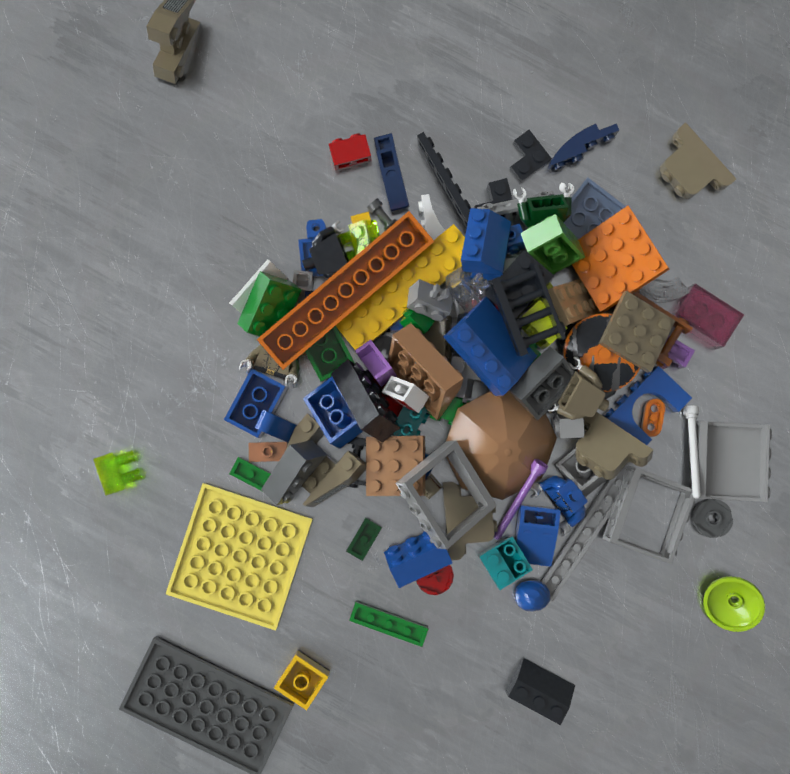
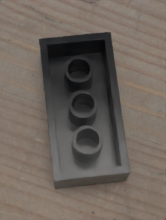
(365, 400)

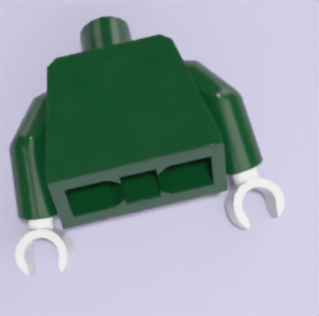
(539, 208)

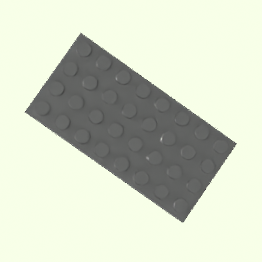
(206, 707)

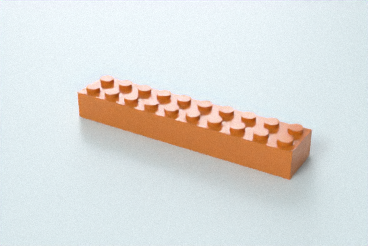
(345, 290)

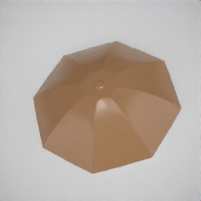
(501, 442)

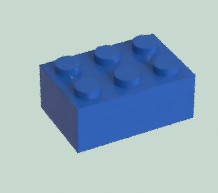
(255, 395)
(332, 413)
(415, 559)

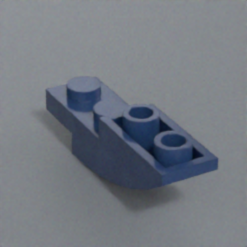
(576, 146)
(391, 172)

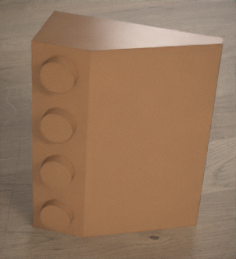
(420, 363)

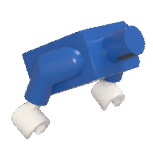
(565, 497)

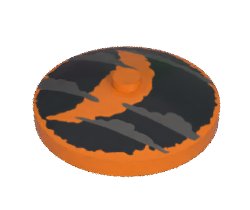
(584, 343)

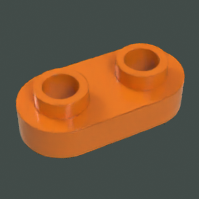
(654, 418)

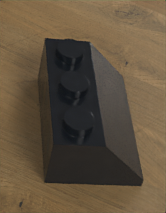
(541, 691)

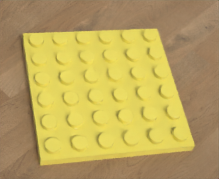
(239, 556)

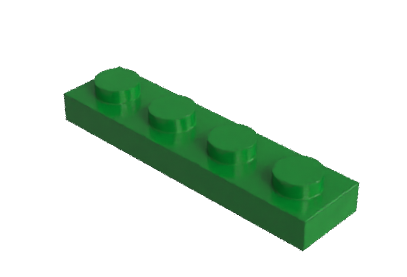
(389, 624)

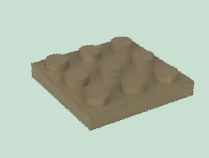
(637, 331)

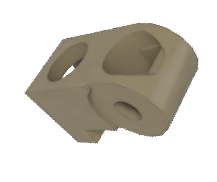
(432, 486)

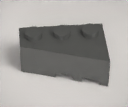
(292, 471)

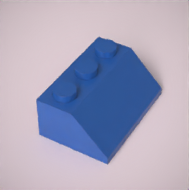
(485, 242)

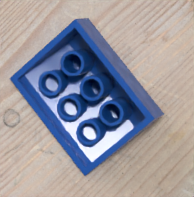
(487, 348)

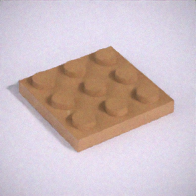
(390, 462)

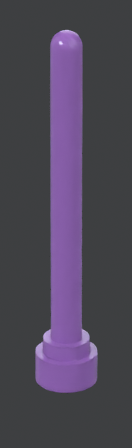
(537, 468)

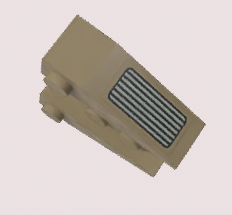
(175, 34)
(329, 475)

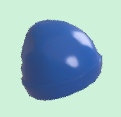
(532, 595)

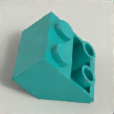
(505, 562)

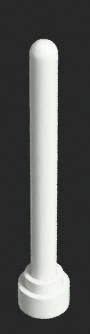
(691, 414)

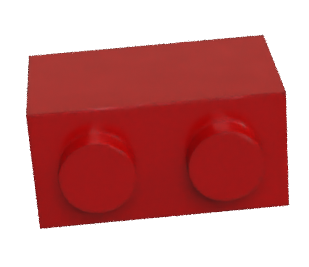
(350, 151)

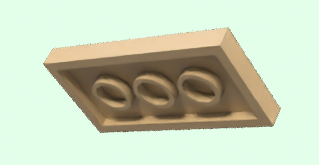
(572, 302)

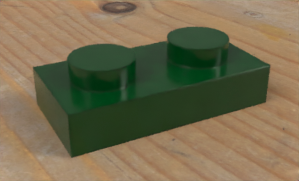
(364, 539)

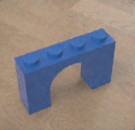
(655, 383)

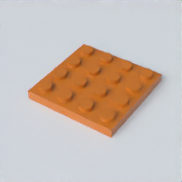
(618, 259)

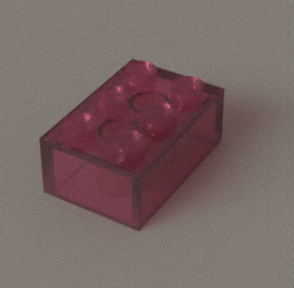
(708, 315)

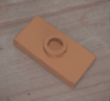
(266, 451)

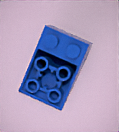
(537, 533)

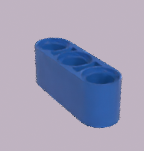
(275, 426)

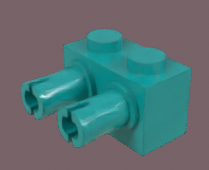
(410, 421)

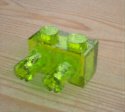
(361, 235)
(109, 475)

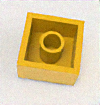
(302, 680)

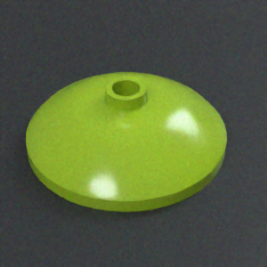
(730, 613)

